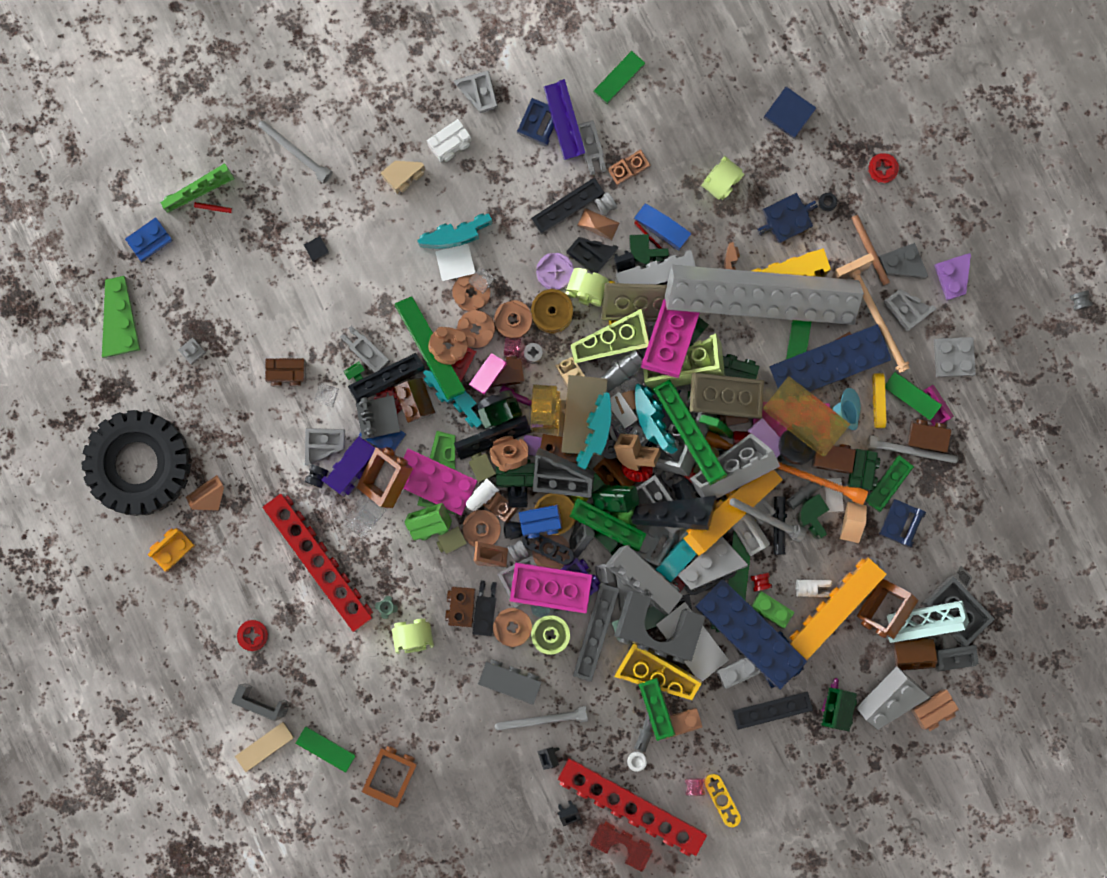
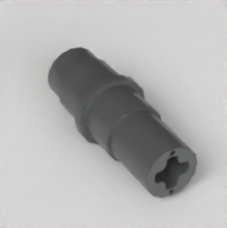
(623, 370)

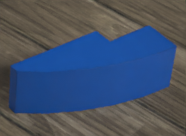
(662, 226)

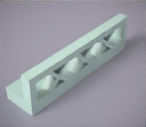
(932, 627)

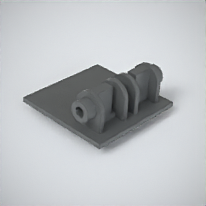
(377, 417)

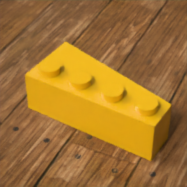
(809, 264)
(645, 665)

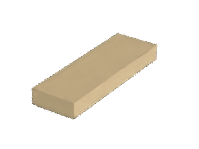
(264, 747)

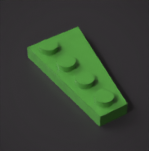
(203, 185)
(118, 321)
(444, 453)

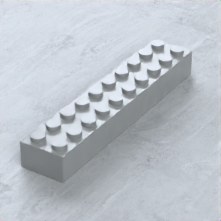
(763, 294)

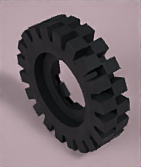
(161, 487)

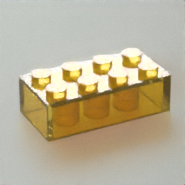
(544, 406)
(806, 416)

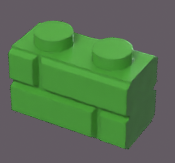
(428, 522)
(772, 610)

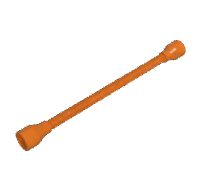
(857, 495)

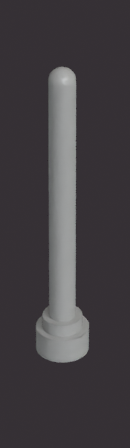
(323, 173)
(874, 444)
(795, 531)
(580, 715)

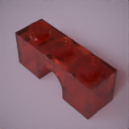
(607, 836)

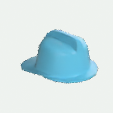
(849, 407)

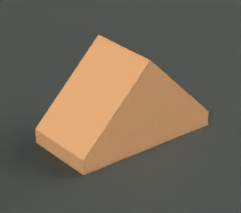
(853, 522)

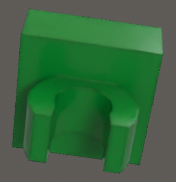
(354, 371)

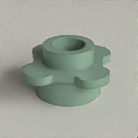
(381, 607)

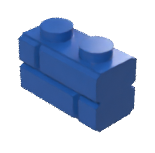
(540, 520)

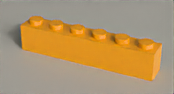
(727, 516)
(837, 607)

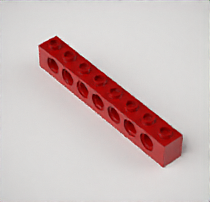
(274, 509)
(695, 836)

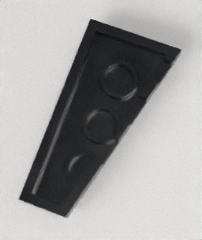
(685, 513)

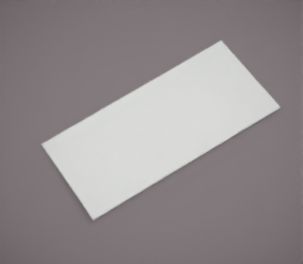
(707, 654)

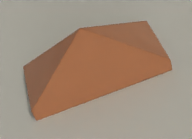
(598, 224)
(207, 496)
(490, 555)

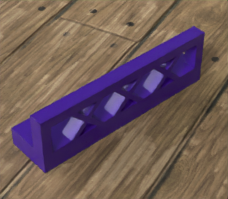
(564, 119)

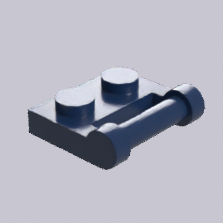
(532, 121)
(896, 520)

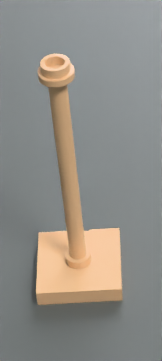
(853, 271)

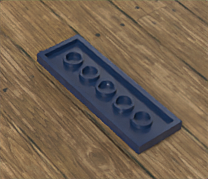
(834, 360)
(751, 634)

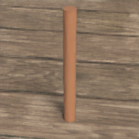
(870, 249)

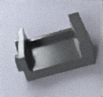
(241, 699)

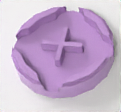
(554, 271)

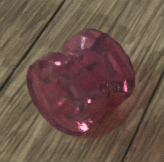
(512, 347)
(695, 786)

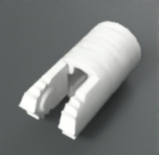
(481, 495)
(809, 588)

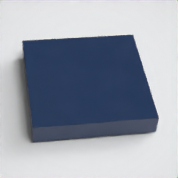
(790, 112)

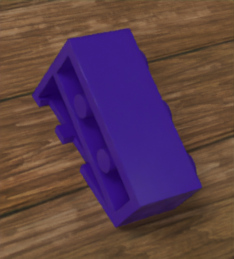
(350, 467)

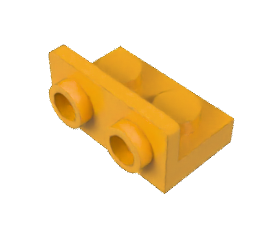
(171, 548)

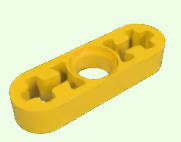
(879, 400)
(724, 816)

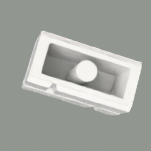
(449, 141)

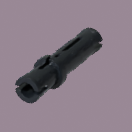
(779, 535)

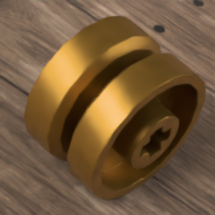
(546, 301)
(565, 506)

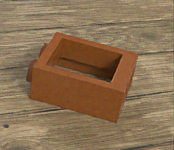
(396, 484)
(875, 600)
(380, 794)

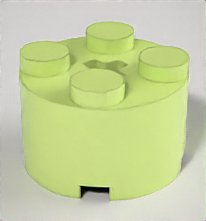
(722, 177)
(586, 287)
(412, 636)
(539, 637)

